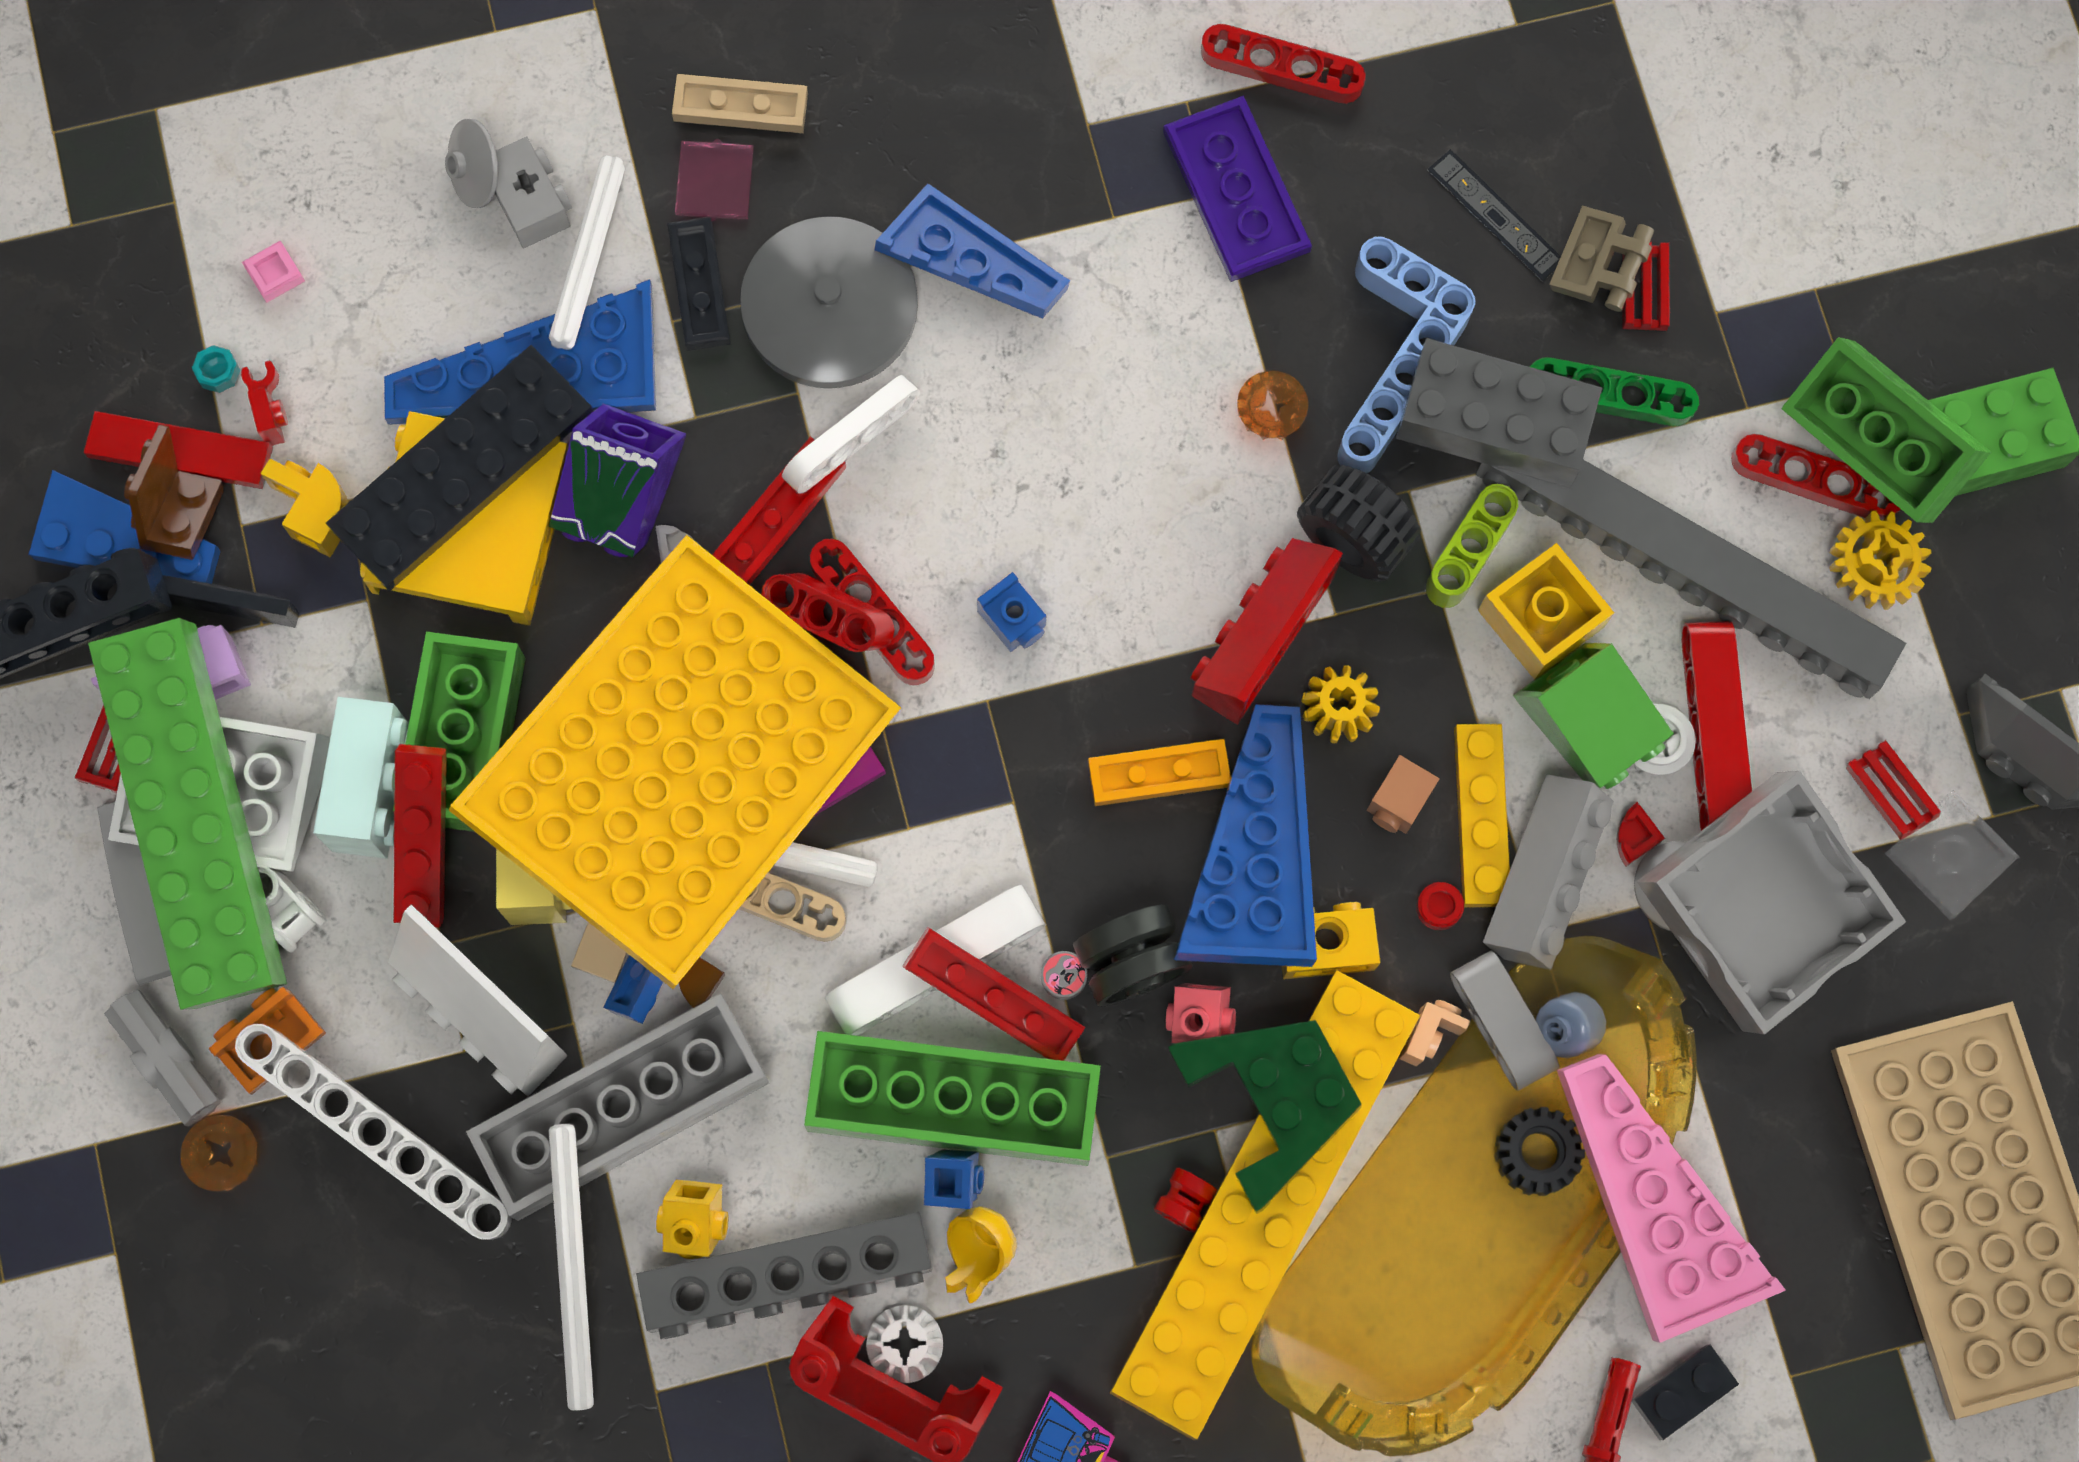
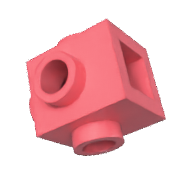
(1204, 1000)

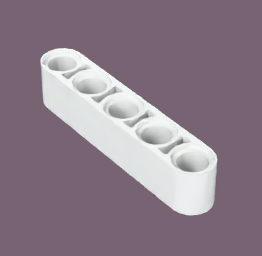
(891, 988)

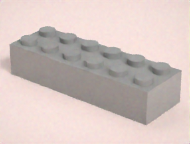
(620, 1104)

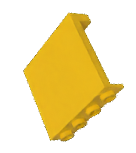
(500, 552)

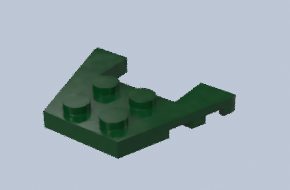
(1293, 1087)

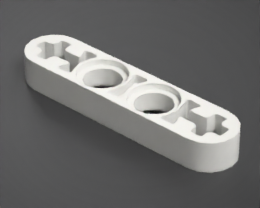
(850, 434)

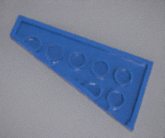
(1257, 873)

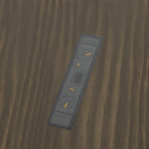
(1495, 214)

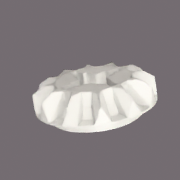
(1677, 749)
(921, 1359)

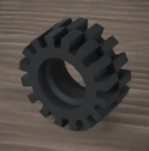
(1559, 1131)

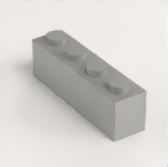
(1549, 871)

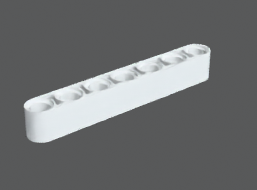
(357, 1115)

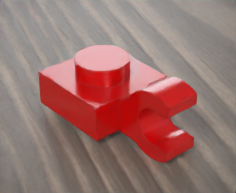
(267, 413)

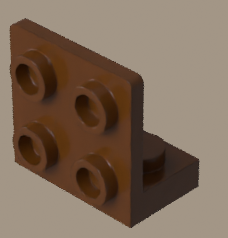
(169, 505)

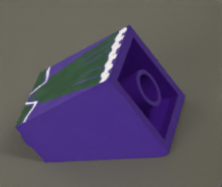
(615, 480)

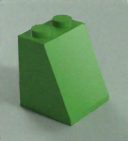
(1595, 714)

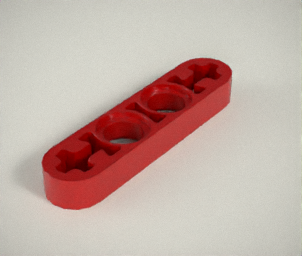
(1280, 71)
(1815, 486)
(880, 600)

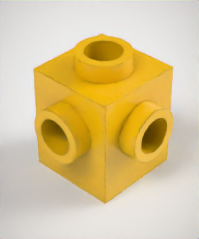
(692, 1219)

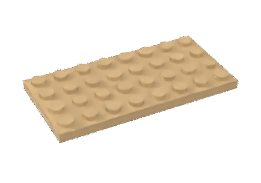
(1973, 1202)

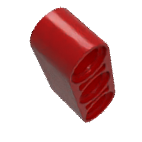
(847, 616)

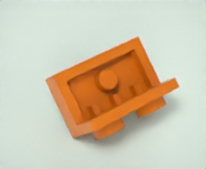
(274, 1009)

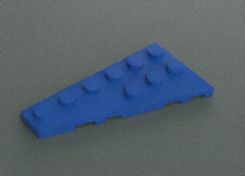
(605, 366)

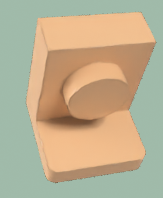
(1425, 1038)

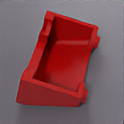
(830, 1371)

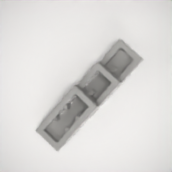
(134, 905)

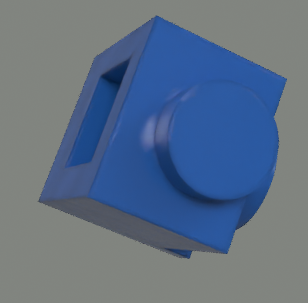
(1012, 631)
(953, 1179)

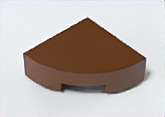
(700, 982)

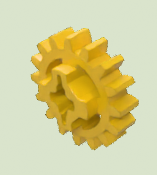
(1869, 575)

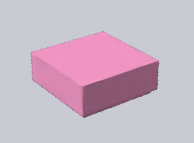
(273, 271)

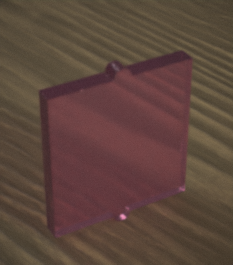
(714, 180)

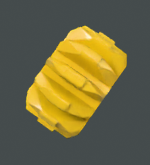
(1334, 689)

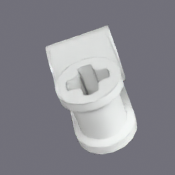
(289, 910)

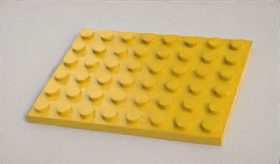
(676, 761)

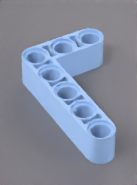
(1432, 323)

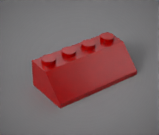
(1265, 628)

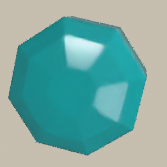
(216, 369)

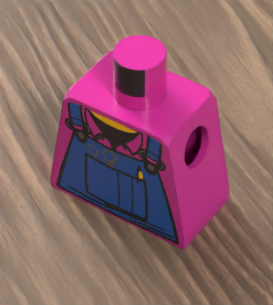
(1066, 1436)

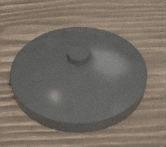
(828, 303)

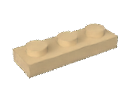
(740, 103)

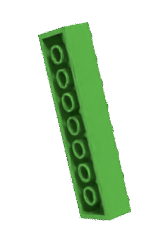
(187, 814)

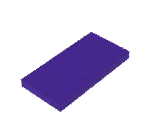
(1237, 188)

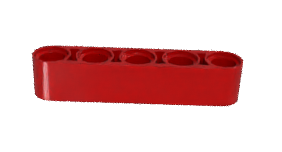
(1716, 717)

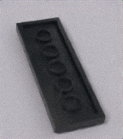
(459, 467)

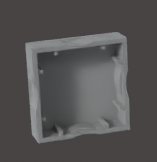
(1770, 901)

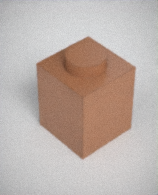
(1402, 796)

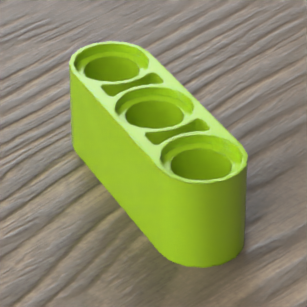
(1478, 526)

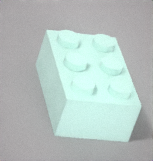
(359, 778)

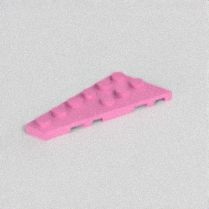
(1668, 1224)

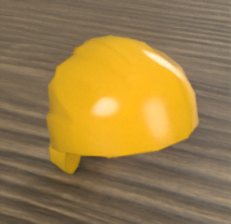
(980, 1248)

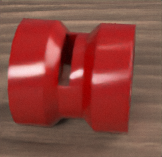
(1180, 1209)

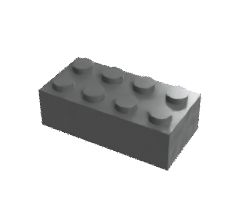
(1499, 413)

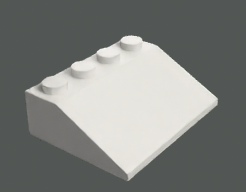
(277, 785)
(472, 1004)

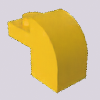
(316, 502)

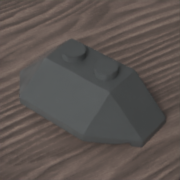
(2024, 745)

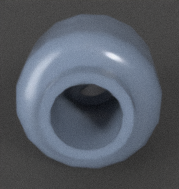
(1572, 1024)

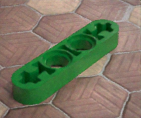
(1615, 380)

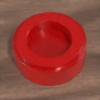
(1440, 906)

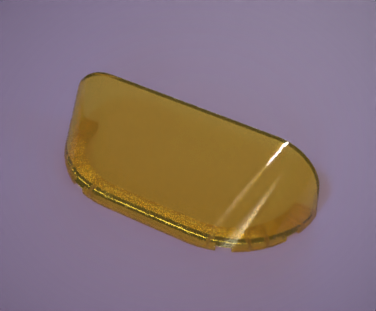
(1433, 1273)

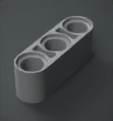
(1504, 1020)

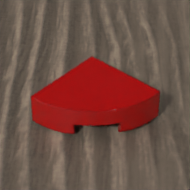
(1636, 835)

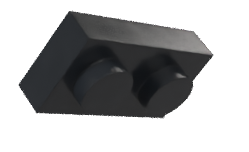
(1684, 1392)

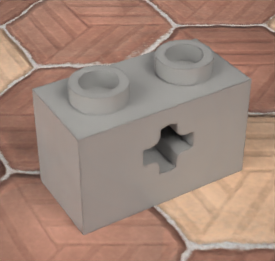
(543, 210)

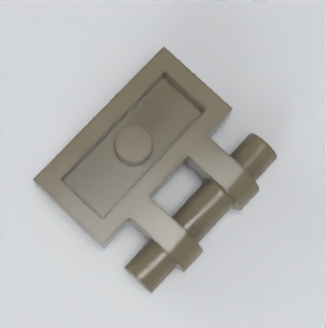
(1589, 253)

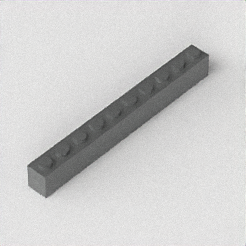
(1713, 574)

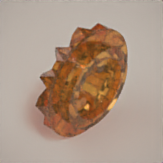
(1284, 390)
(197, 1153)

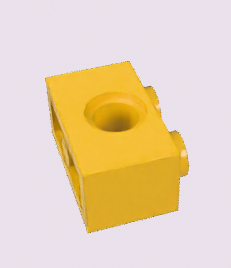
(1357, 943)

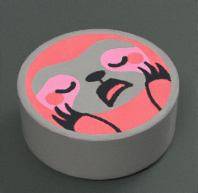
(1063, 975)

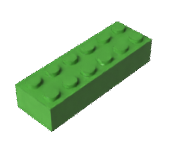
(952, 1098)

